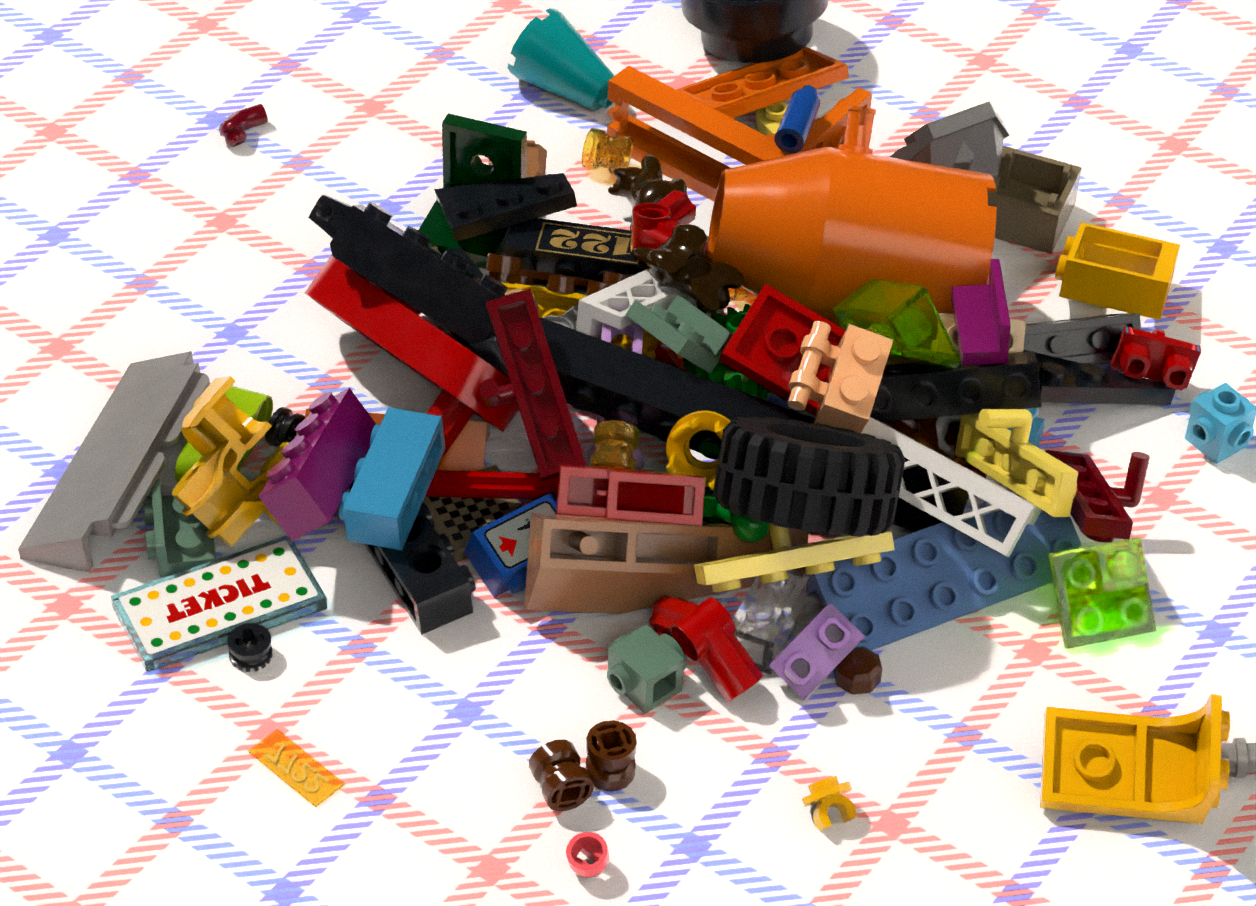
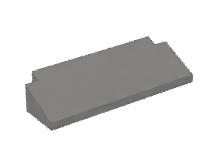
(116, 461)

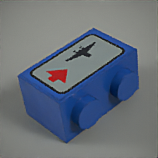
(501, 547)

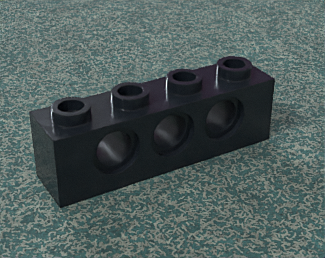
(939, 391)
(426, 575)

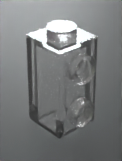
(770, 617)

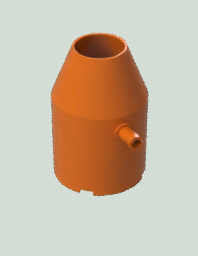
(844, 216)

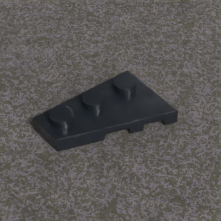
(500, 204)

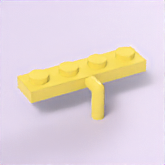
(1014, 460)
(773, 564)

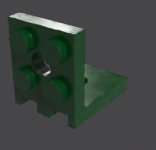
(461, 144)

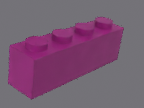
(318, 463)

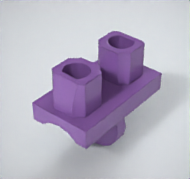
(816, 651)

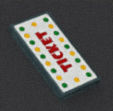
(205, 603)

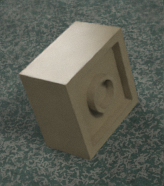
(1033, 198)

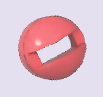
(594, 848)

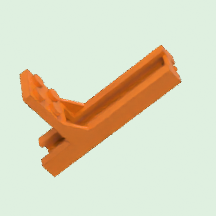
(706, 125)

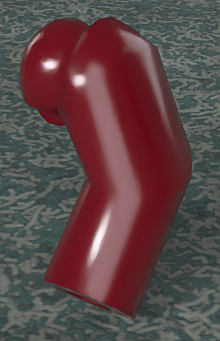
(233, 127)

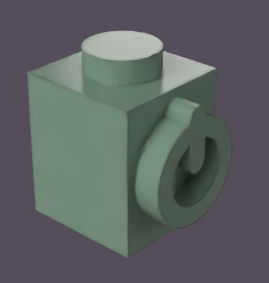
(646, 667)

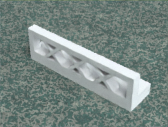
(614, 301)
(960, 477)

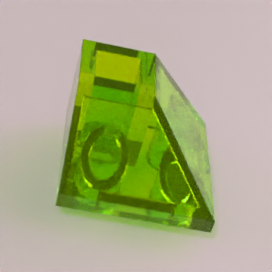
(1102, 591)

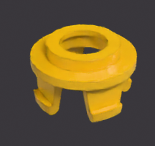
(678, 450)

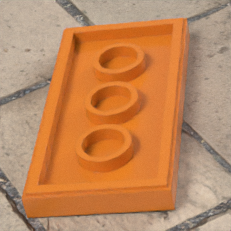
(766, 82)

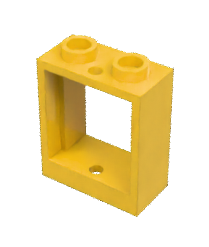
(1117, 270)

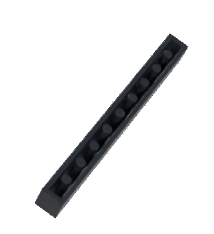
(657, 395)

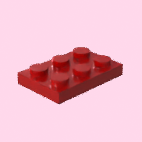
(770, 342)

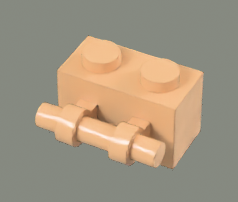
(852, 379)

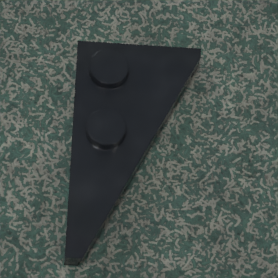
(1087, 383)

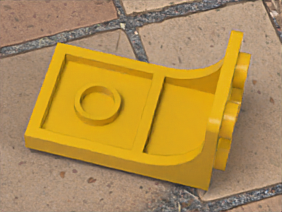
(1135, 763)

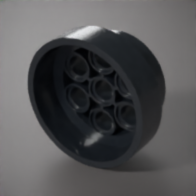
(754, 28)

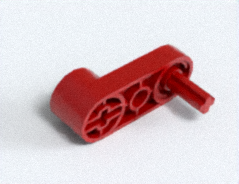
(416, 344)

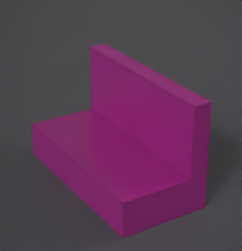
(982, 320)

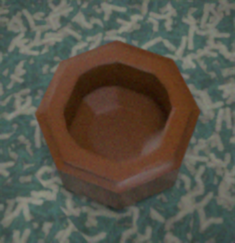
(859, 671)

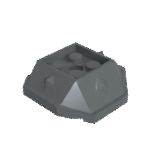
(960, 141)

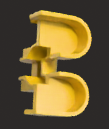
(213, 485)

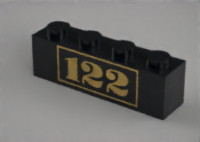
(572, 249)

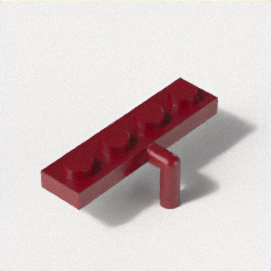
(532, 383)
(1098, 506)

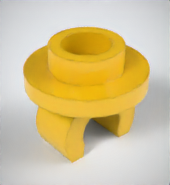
(828, 794)

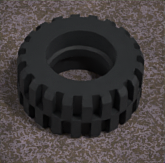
(808, 476)

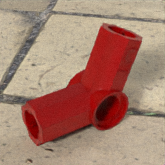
(656, 221)
(707, 635)

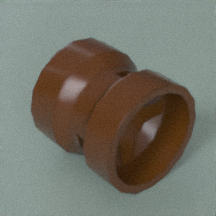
(611, 755)
(563, 779)

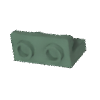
(684, 330)
(177, 539)

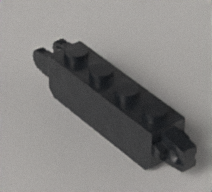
(409, 267)

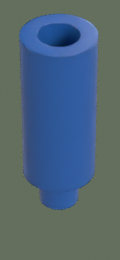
(797, 120)

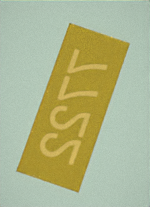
(296, 767)

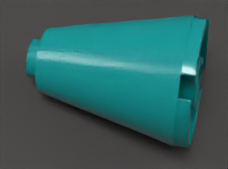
(561, 61)

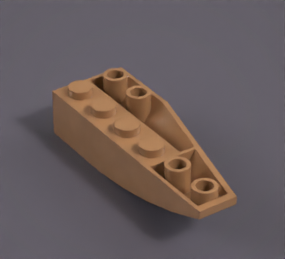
(626, 564)

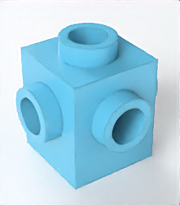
(1220, 422)

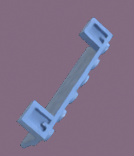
(941, 576)

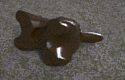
(644, 184)
(685, 266)

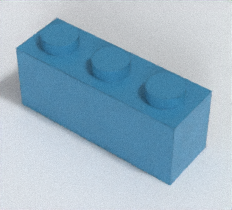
(393, 478)

